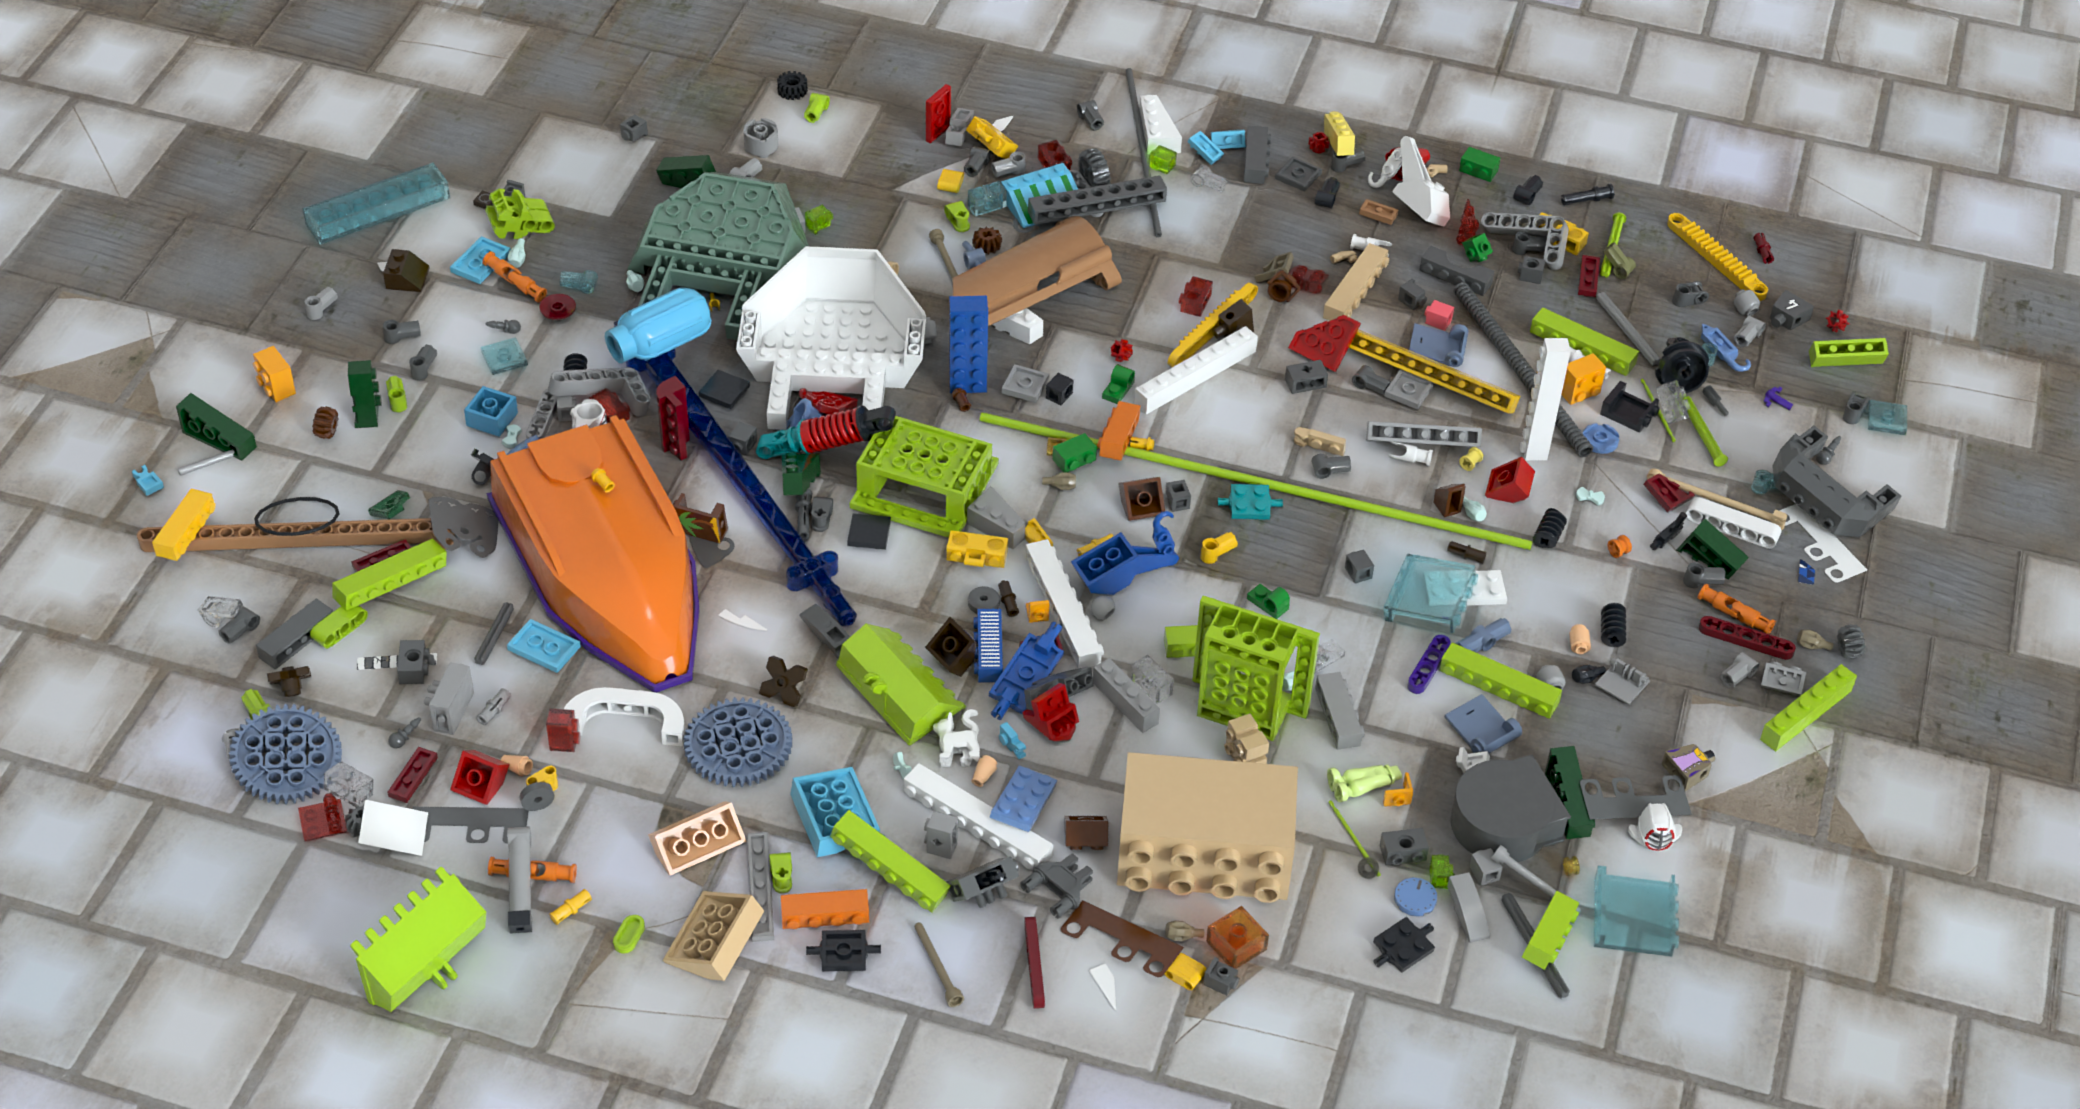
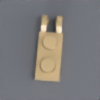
(1320, 440)

